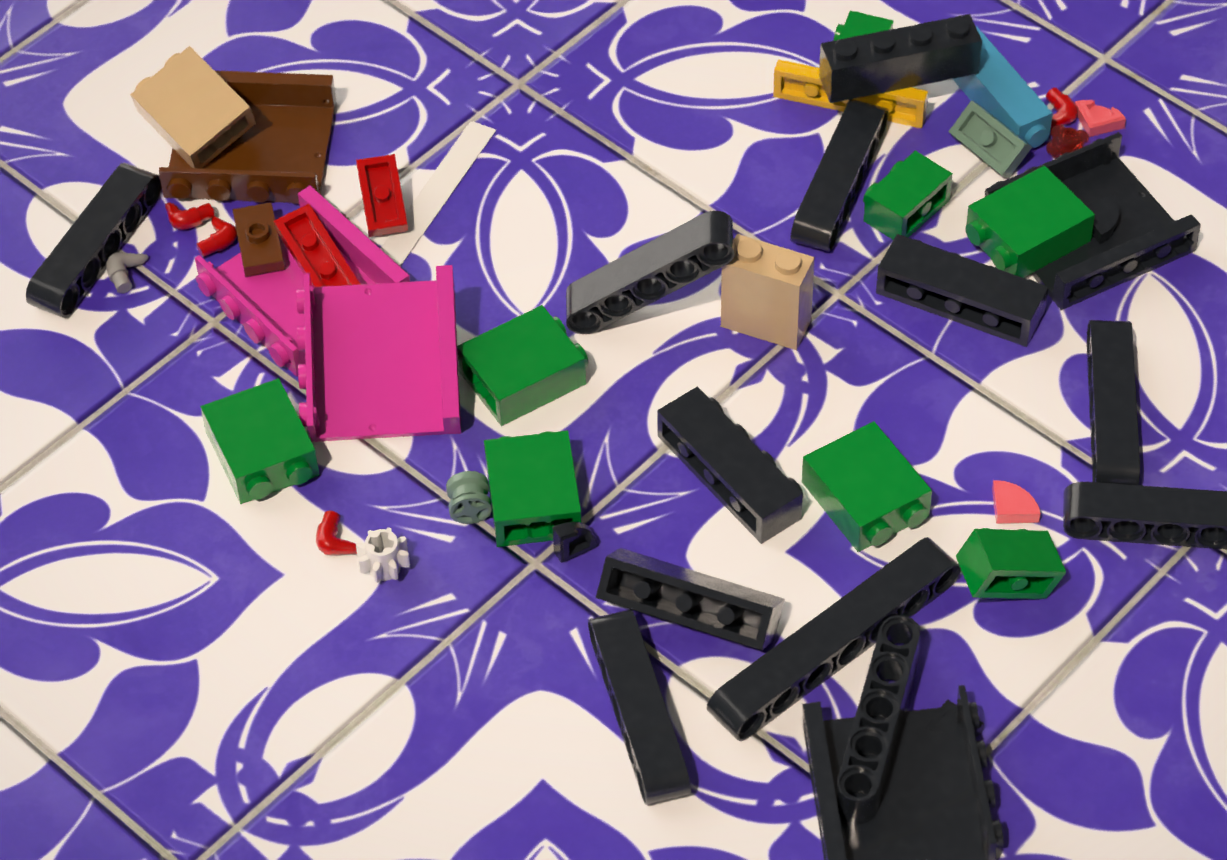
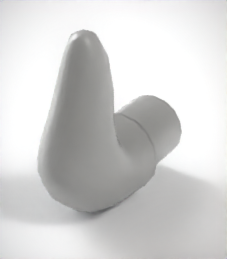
(117, 270)

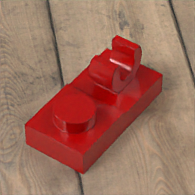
(381, 195)

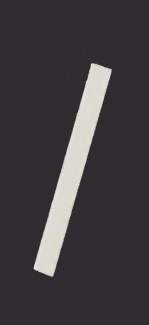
(438, 190)

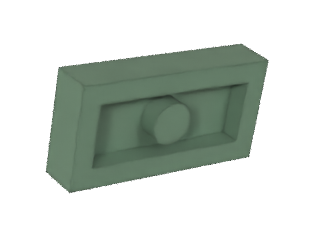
(990, 139)

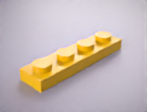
(803, 85)

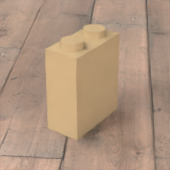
(192, 108)
(767, 292)

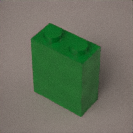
(1029, 223)
(522, 364)
(260, 441)
(531, 486)
(866, 486)

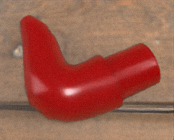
(1064, 105)
(188, 218)
(218, 241)
(326, 536)

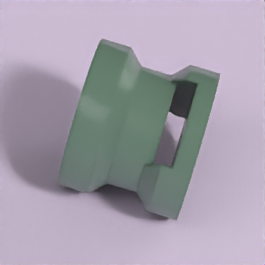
(468, 497)

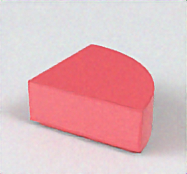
(1099, 119)
(1013, 504)

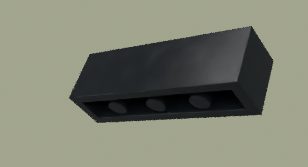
(900, 58)
(961, 290)
(730, 464)
(690, 598)

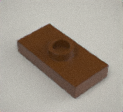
(258, 239)

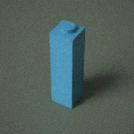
(1007, 96)

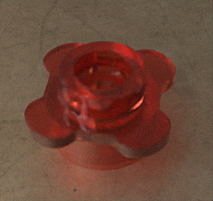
(1065, 140)

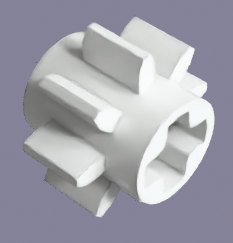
(382, 555)

